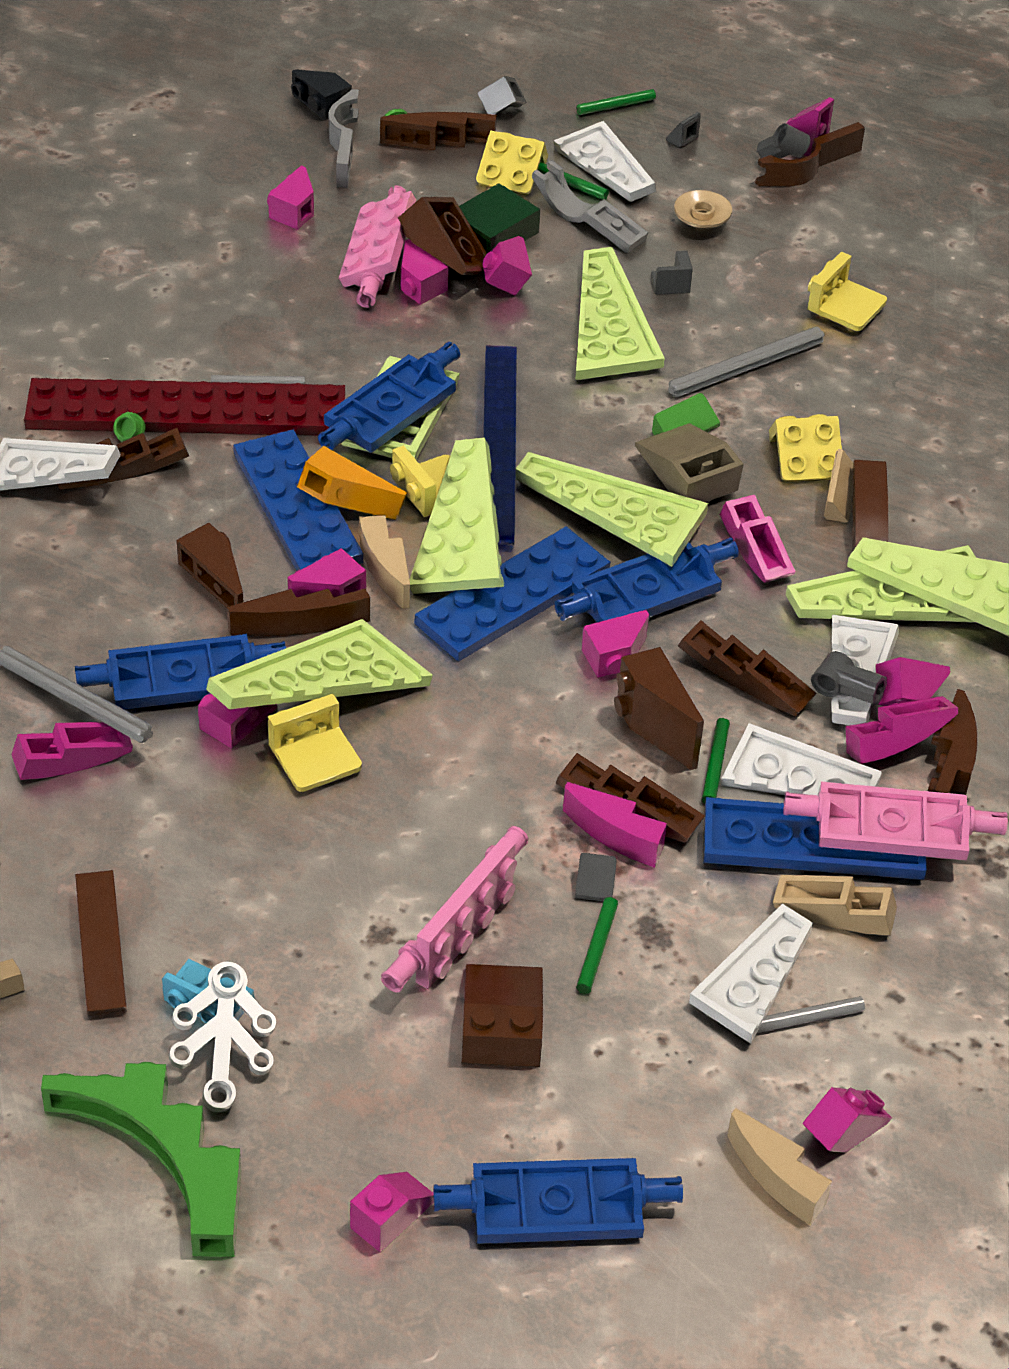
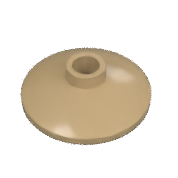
(703, 209)

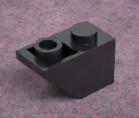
(318, 89)

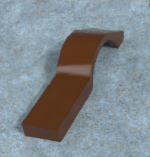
(824, 151)

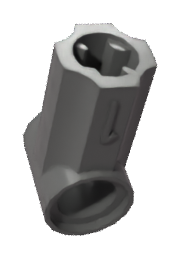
(784, 142)
(840, 675)

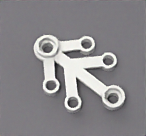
(224, 1029)

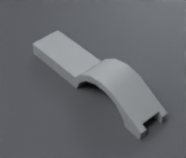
(342, 137)
(600, 216)

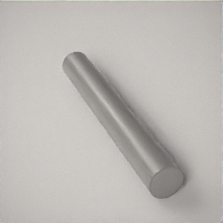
(258, 379)
(812, 1014)

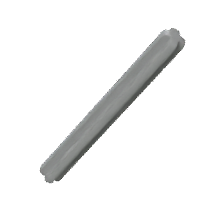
(745, 362)
(75, 695)

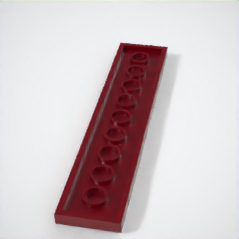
(181, 405)

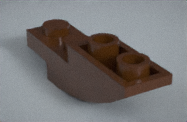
(955, 749)

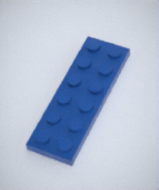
(302, 522)
(532, 584)
(764, 837)

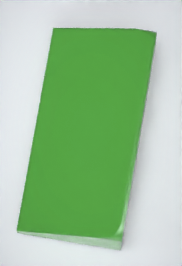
(693, 410)

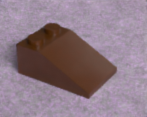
(445, 233)
(659, 706)
(503, 1015)

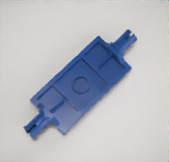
(391, 401)
(648, 584)
(170, 670)
(557, 1199)

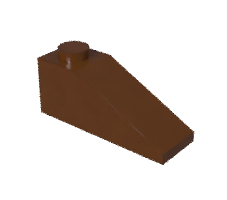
(210, 561)

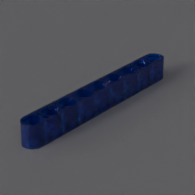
(501, 433)

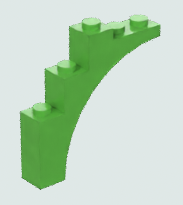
(173, 1133)

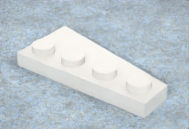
(607, 159)
(51, 462)
(866, 645)
(782, 765)
(752, 975)

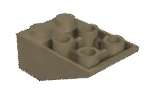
(692, 462)

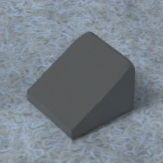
(685, 131)
(595, 876)

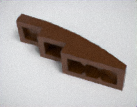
(432, 128)
(140, 457)
(869, 501)
(286, 615)
(751, 673)
(650, 798)
(100, 942)

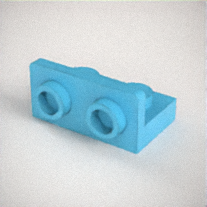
(189, 983)

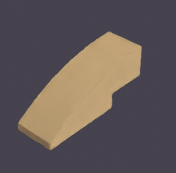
(385, 558)
(838, 902)
(779, 1167)

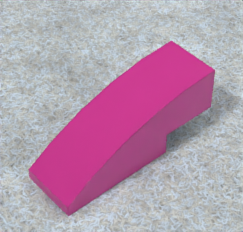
(756, 538)
(898, 728)
(68, 749)
(615, 824)

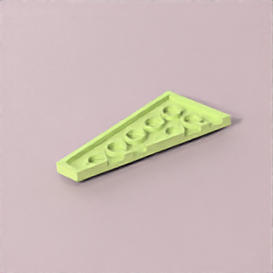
(611, 323)
(637, 513)
(463, 528)
(949, 580)
(865, 598)
(337, 663)

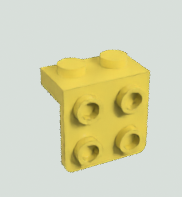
(511, 161)
(842, 299)
(806, 446)
(418, 479)
(312, 744)

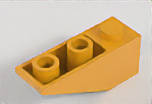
(349, 486)

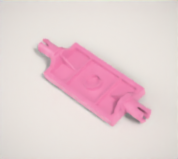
(375, 244)
(894, 820)
(460, 917)

